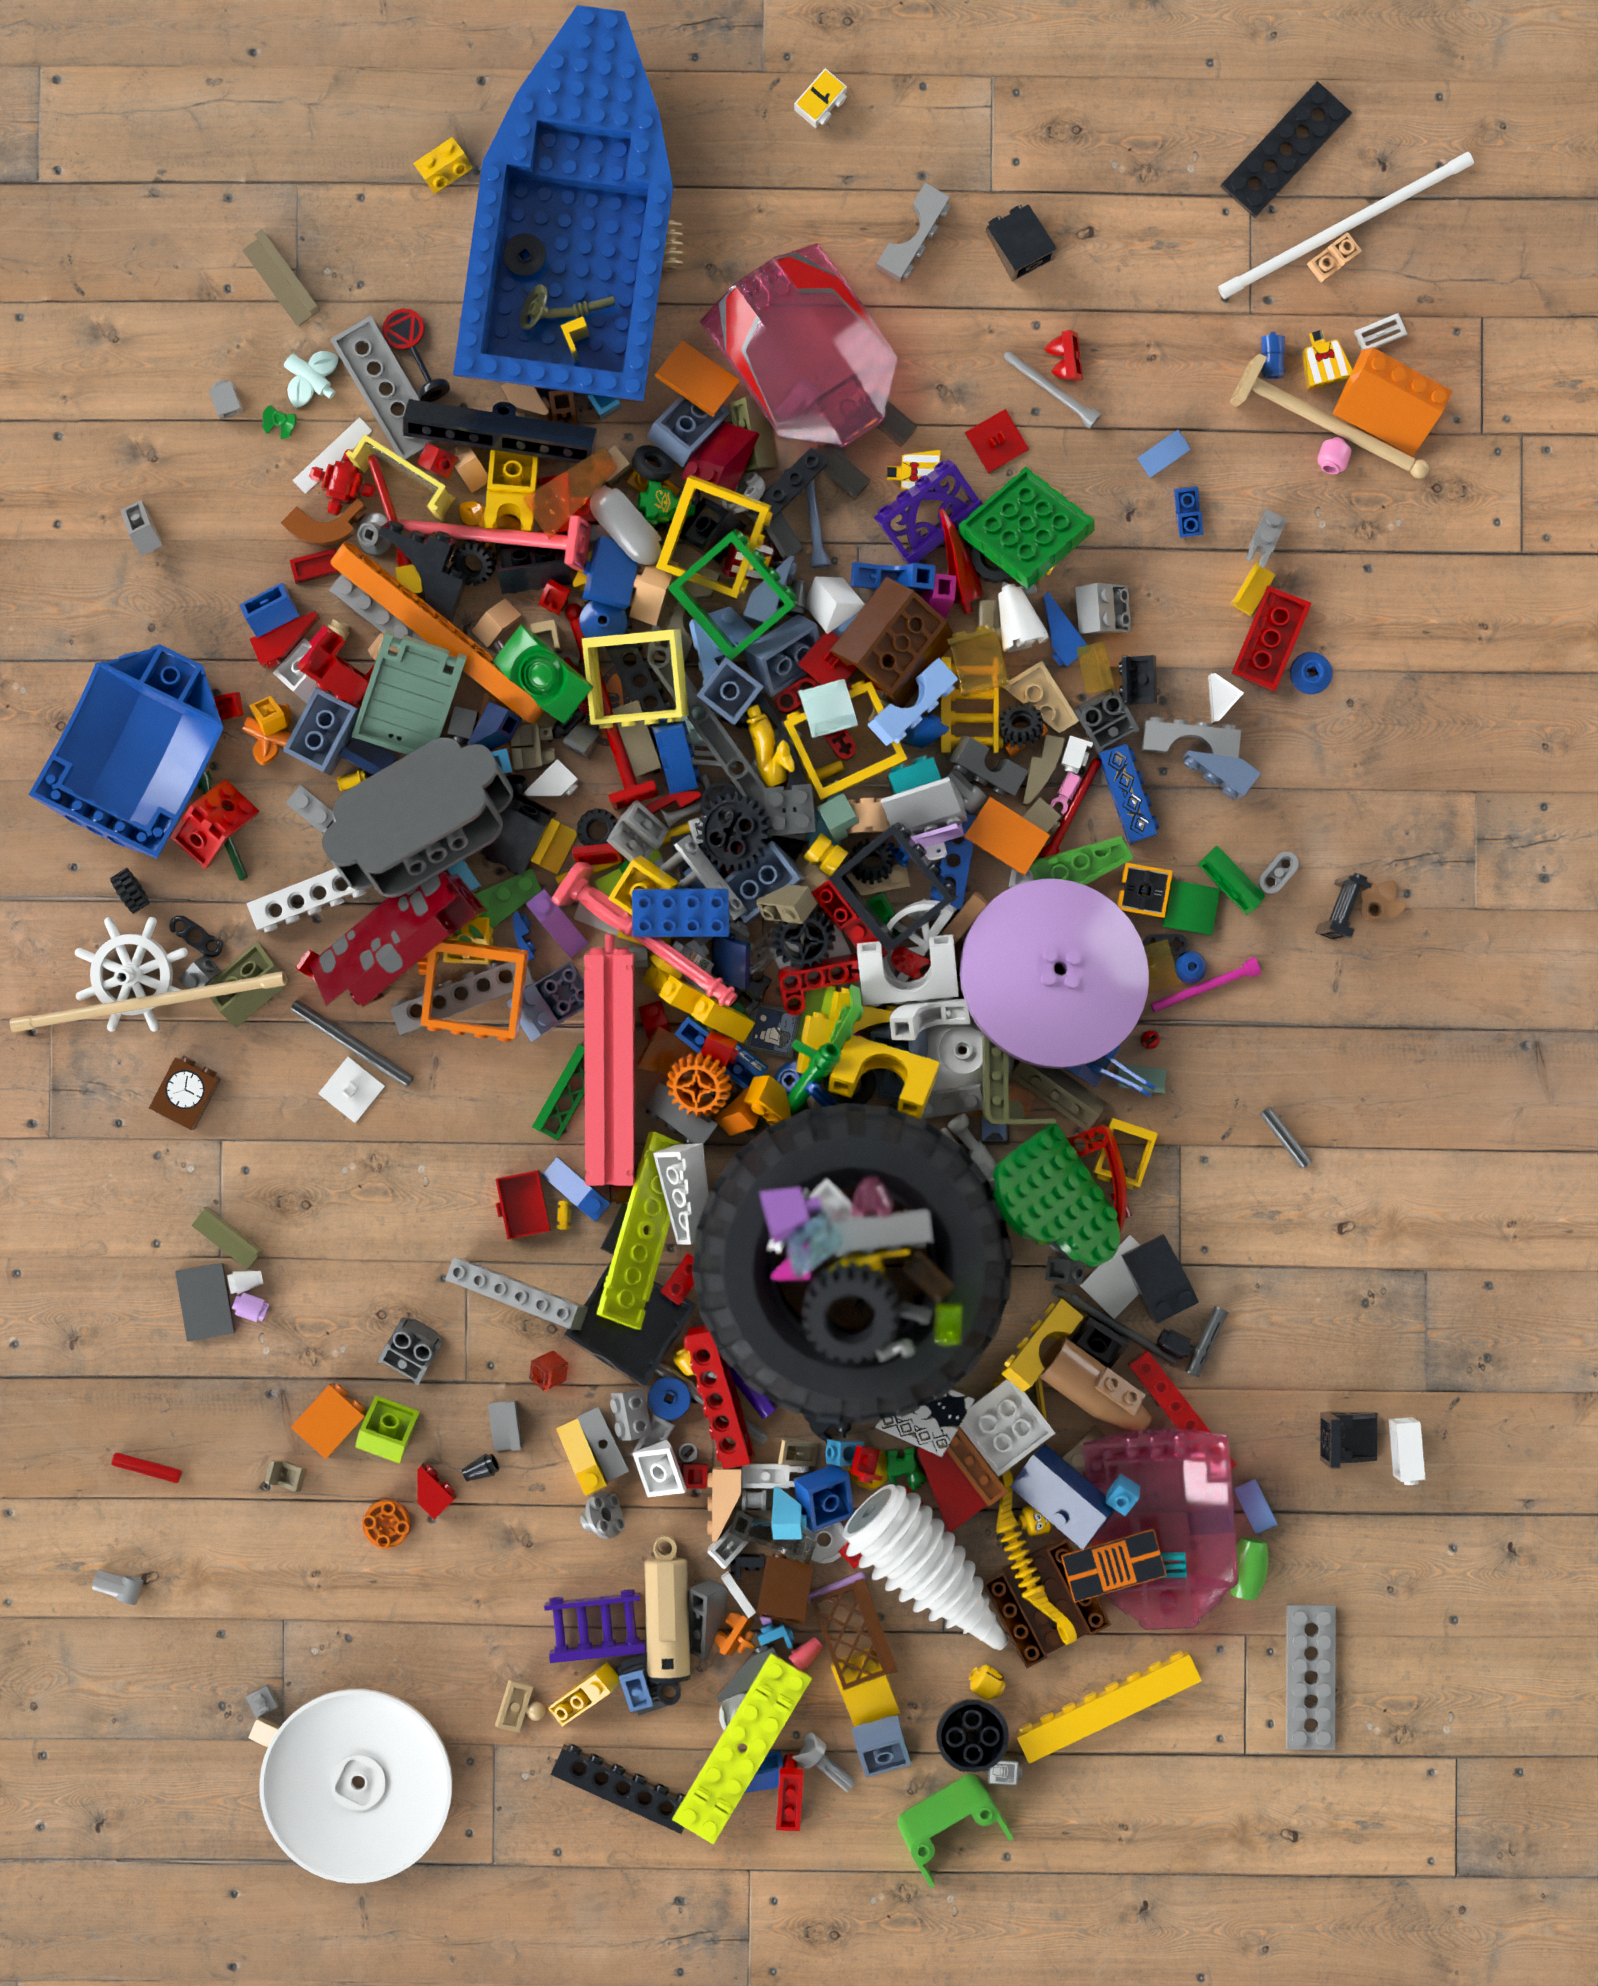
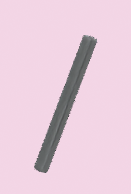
(351, 1043)

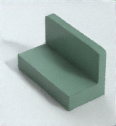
(1152, 1075)

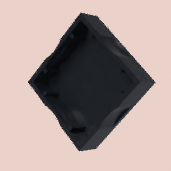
(626, 1349)

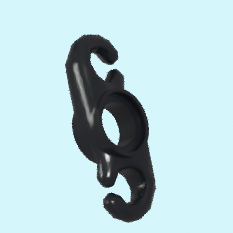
(185, 934)

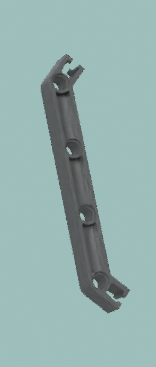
(713, 732)

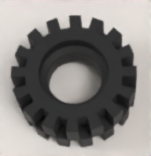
(480, 551)
(1023, 735)
(590, 817)
(875, 872)
(129, 890)

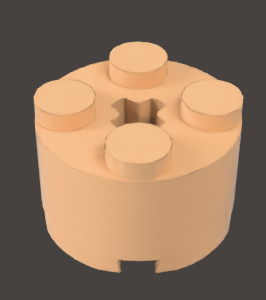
(870, 816)

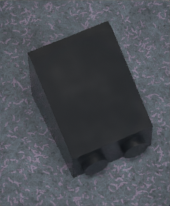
(1020, 241)
(520, 835)

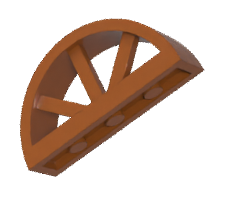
(975, 1468)

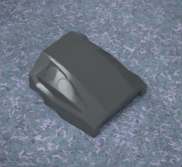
(1106, 719)
(411, 1349)

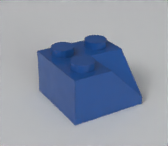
(824, 1496)

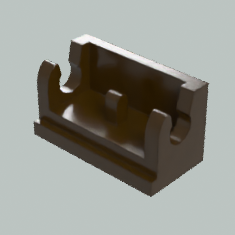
(928, 1277)

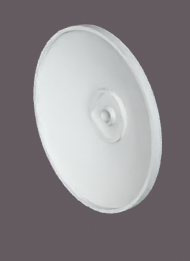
(346, 1829)

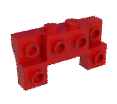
(332, 671)

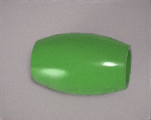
(1252, 1568)

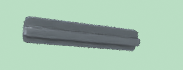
(1285, 1137)

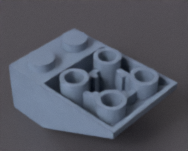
(763, 600)
(1228, 772)
(551, 1001)

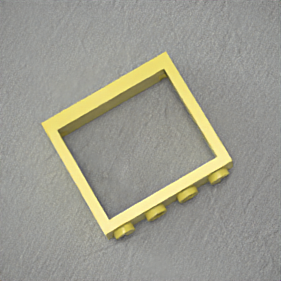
(593, 677)

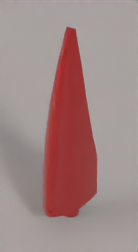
(960, 565)

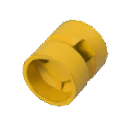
(825, 854)

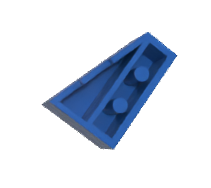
(676, 755)

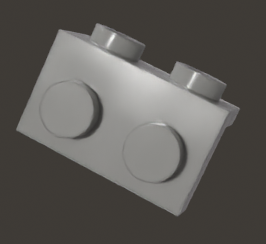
(631, 1414)

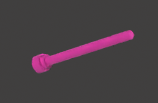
(1248, 969)

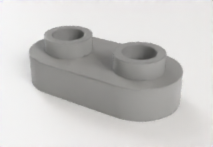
(1278, 873)

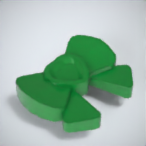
(286, 421)

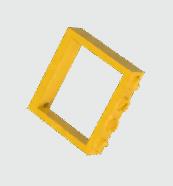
(678, 521)
(858, 777)

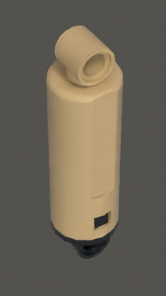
(667, 1620)

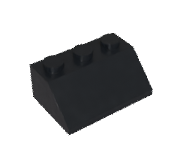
(530, 567)

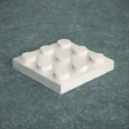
(1005, 1426)

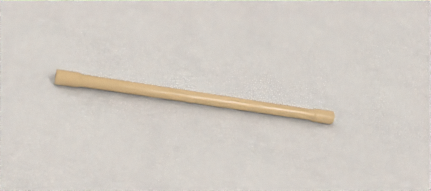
(265, 981)

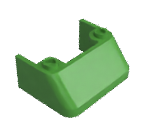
(944, 1809)

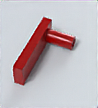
(789, 1795)

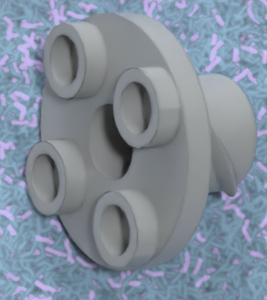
(750, 486)
(603, 1515)

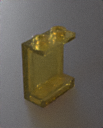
(979, 660)

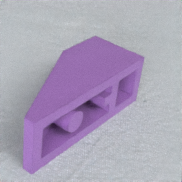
(556, 923)

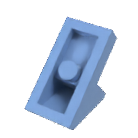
(636, 1690)

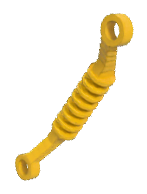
(1034, 1593)

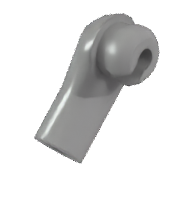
(904, 1346)

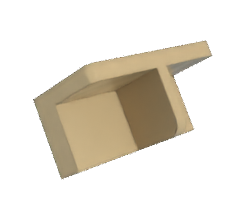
(548, 633)

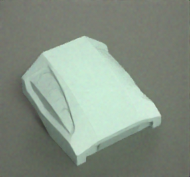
(828, 708)

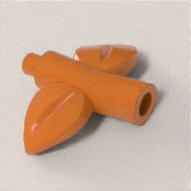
(267, 748)

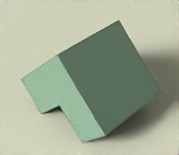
(838, 817)

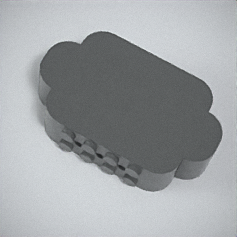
(417, 817)

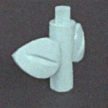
(310, 377)

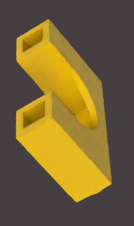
(863, 1055)

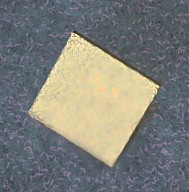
(1160, 966)

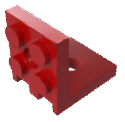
(212, 822)

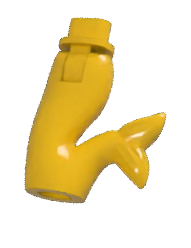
(771, 765)

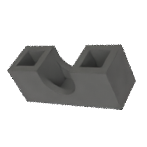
(970, 758)

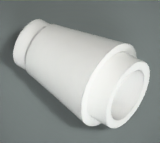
(244, 1280)

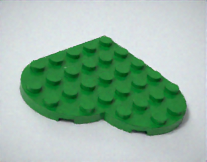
(1053, 1197)

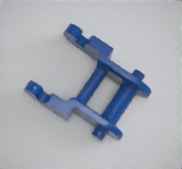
(899, 855)

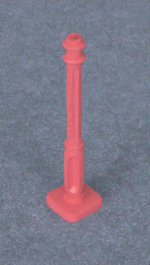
(577, 887)

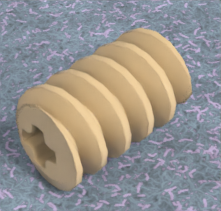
(670, 262)

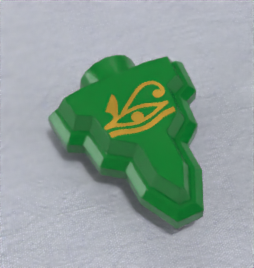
(659, 504)

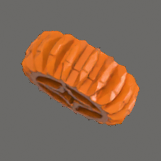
(681, 1086)

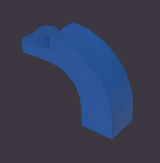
(913, 576)

